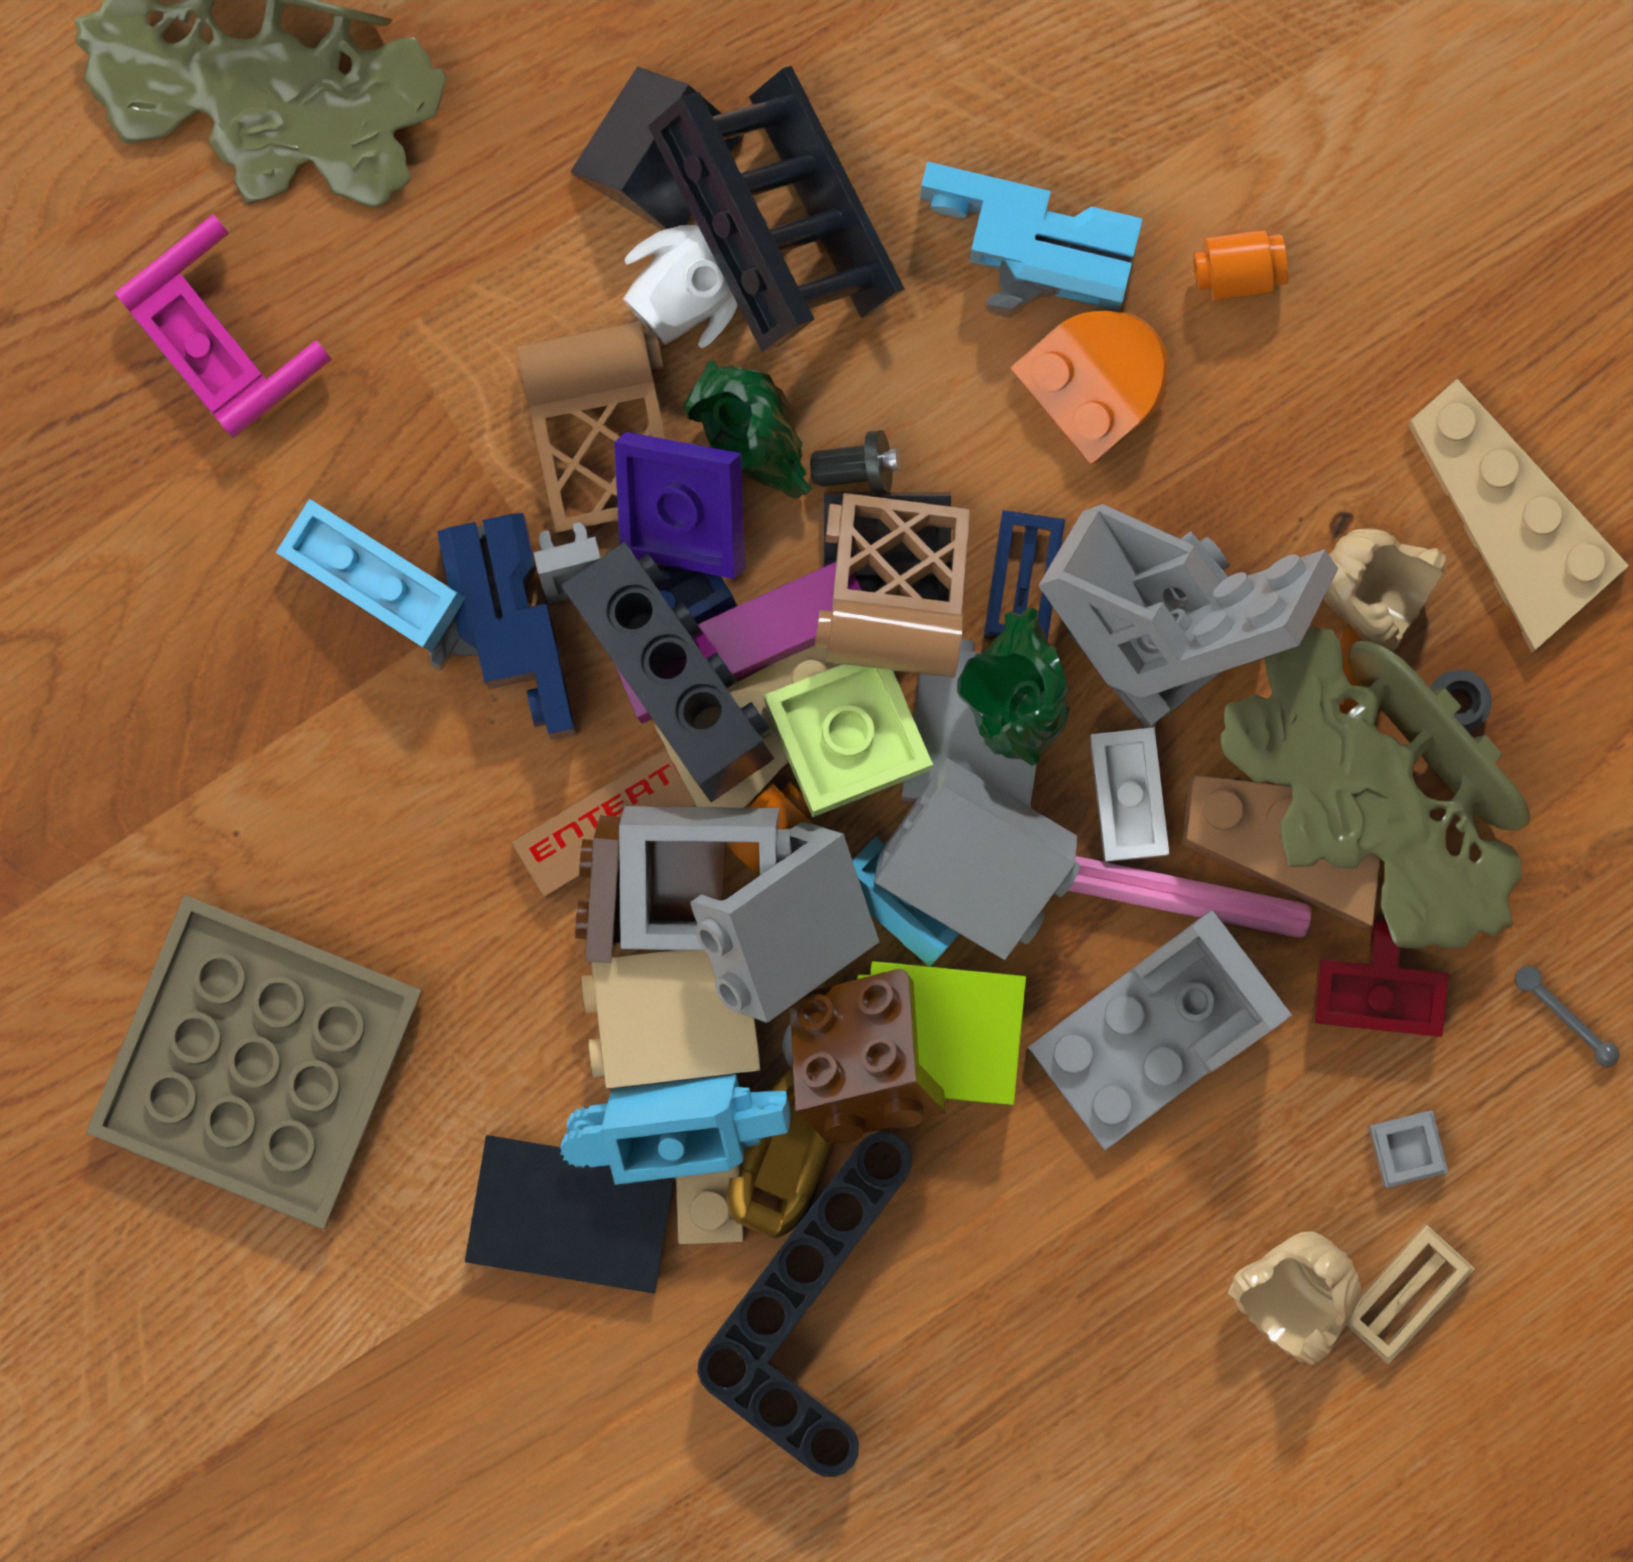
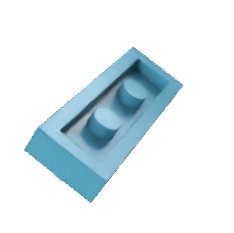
(370, 575)

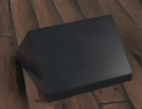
(625, 158)

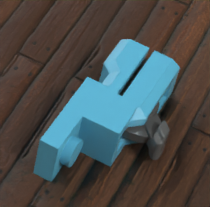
(1036, 248)

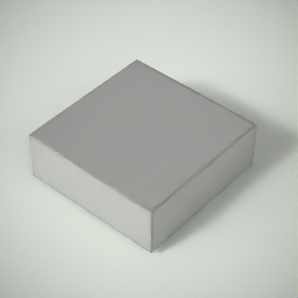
(1408, 1149)

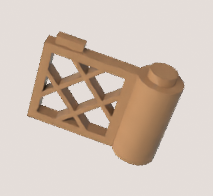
(582, 375)
(895, 624)

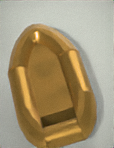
(782, 1167)

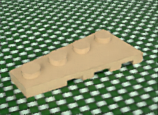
(1525, 528)

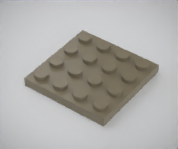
(254, 1062)

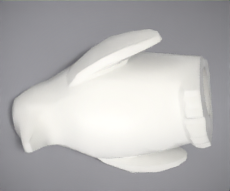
(679, 286)

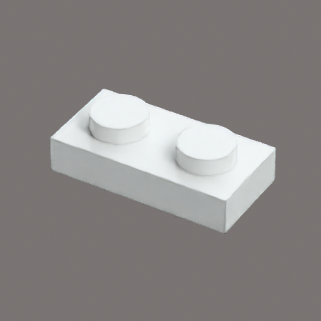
(1129, 795)

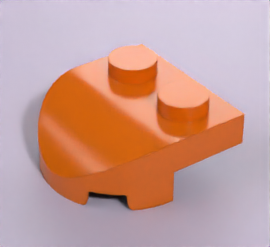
(1097, 377)

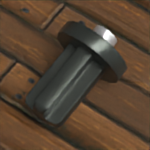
(856, 464)

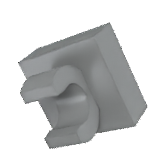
(563, 562)

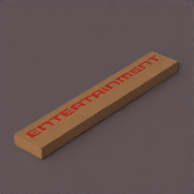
(554, 847)

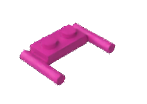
(199, 342)

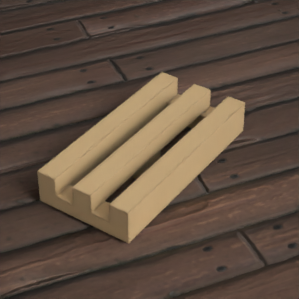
(1442, 1253)

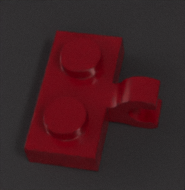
(1380, 992)

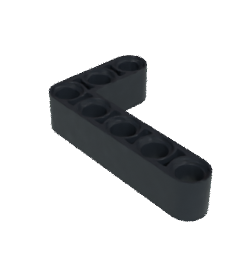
(796, 1298)

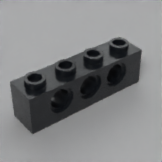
(714, 756)

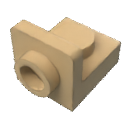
(705, 1210)

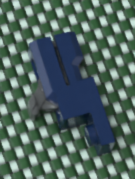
(496, 621)

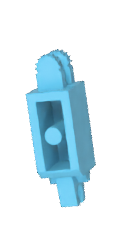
(674, 1128)

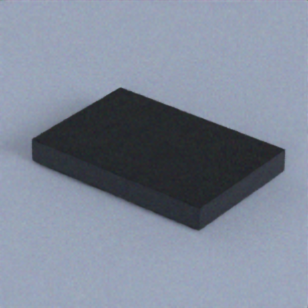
(566, 1220)

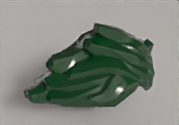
(750, 416)
(1017, 690)

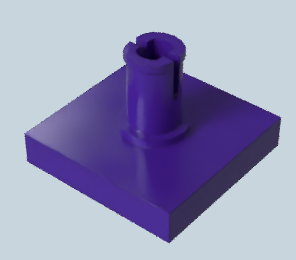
(681, 504)

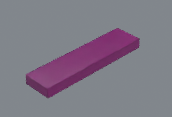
(760, 629)

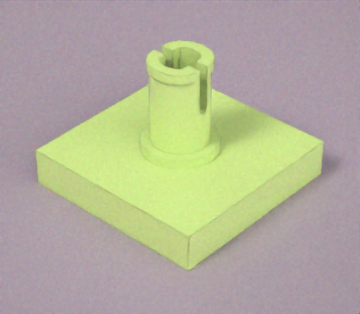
(847, 734)

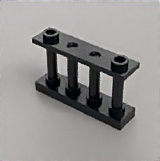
(735, 228)

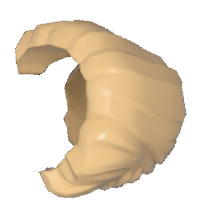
(1381, 584)
(1299, 1295)

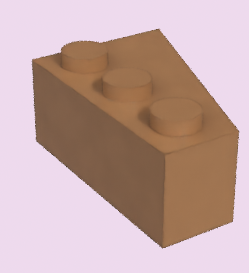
(1241, 829)

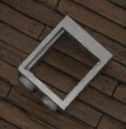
(709, 824)

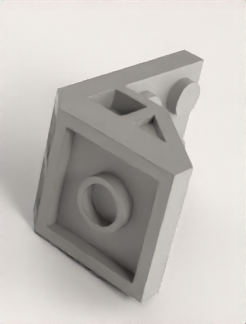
(1120, 603)
(1159, 1029)

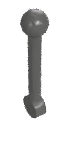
(1529, 979)

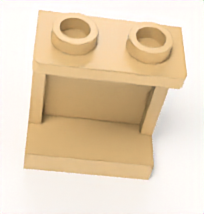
(664, 1021)

